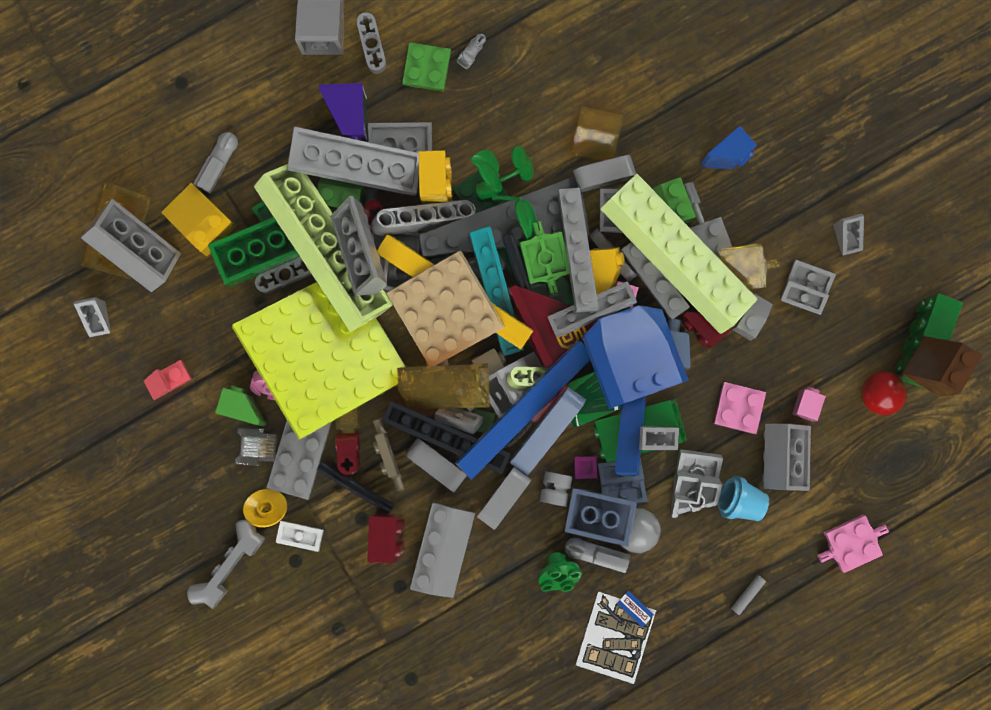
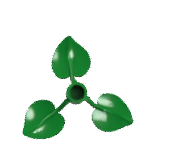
(491, 186)

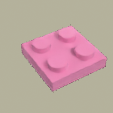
(739, 408)

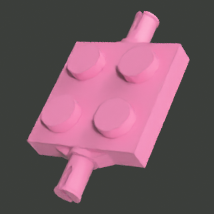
(853, 543)

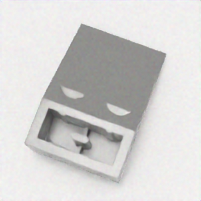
(501, 393)

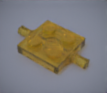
(748, 264)

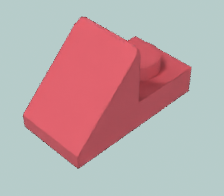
(168, 379)

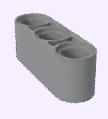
(604, 173)
(435, 464)
(504, 498)

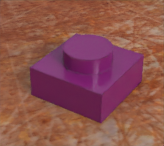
(585, 467)

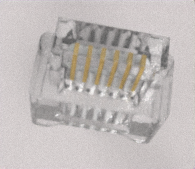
(256, 447)

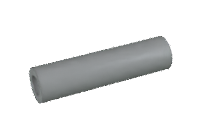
(748, 594)

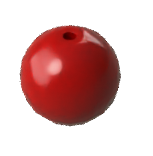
(884, 393)

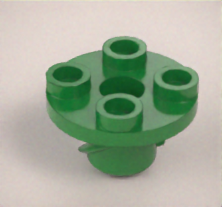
(559, 573)

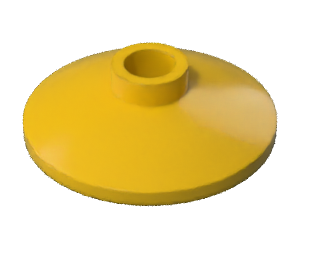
(263, 501)

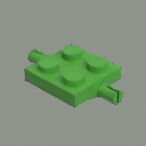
(545, 257)

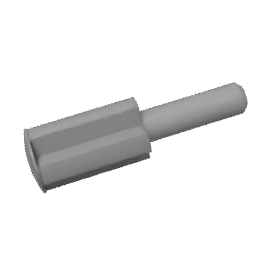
(694, 200)

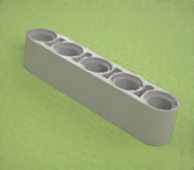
(415, 223)

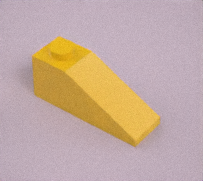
(606, 267)

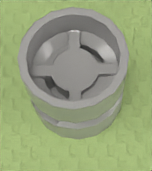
(555, 489)

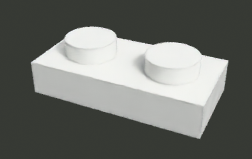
(299, 536)

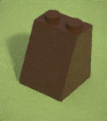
(942, 365)

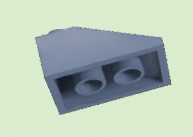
(600, 516)

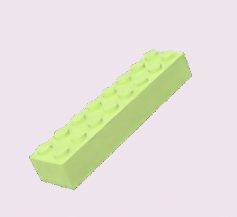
(310, 230)
(679, 254)

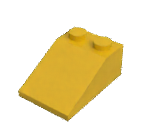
(198, 218)

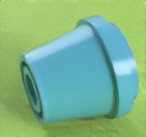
(742, 500)

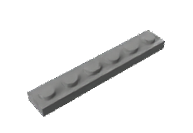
(577, 250)

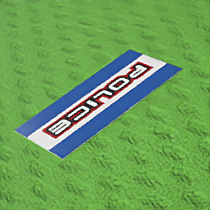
(635, 609)

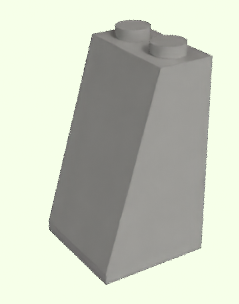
(320, 27)

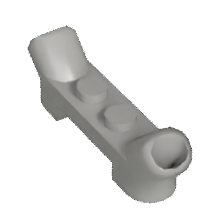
(212, 592)

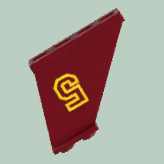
(534, 312)

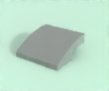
(807, 286)

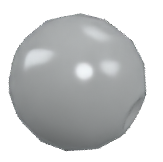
(644, 532)

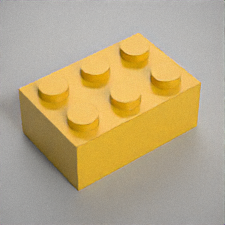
(434, 177)

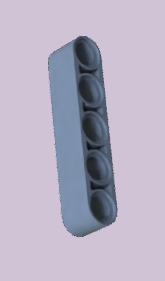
(548, 430)

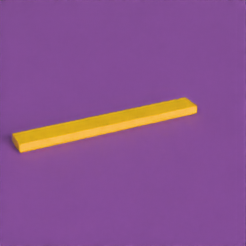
(414, 264)

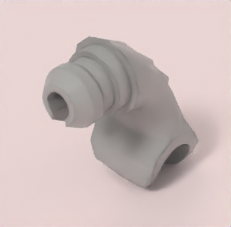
(468, 55)

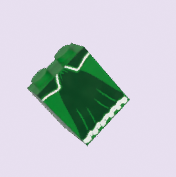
(595, 402)

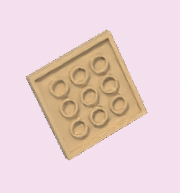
(445, 309)

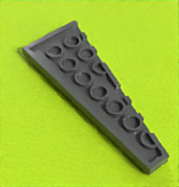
(502, 220)

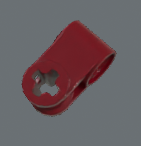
(348, 448)

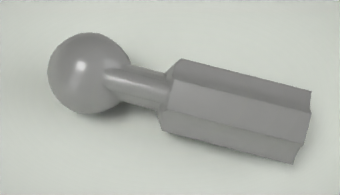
(216, 162)
(597, 554)

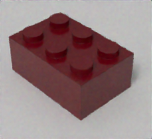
(385, 537)

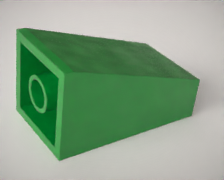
(661, 414)

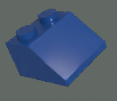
(732, 151)

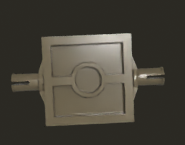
(389, 464)

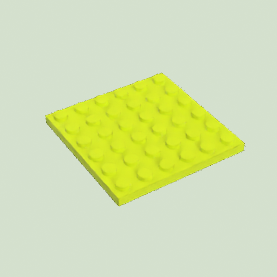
(314, 360)

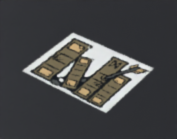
(613, 640)

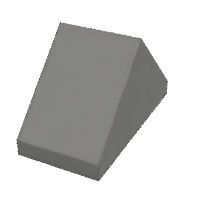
(850, 234)
(93, 316)
(658, 438)

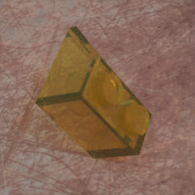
(597, 134)

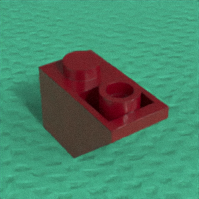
(706, 334)

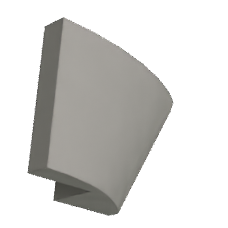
(696, 482)

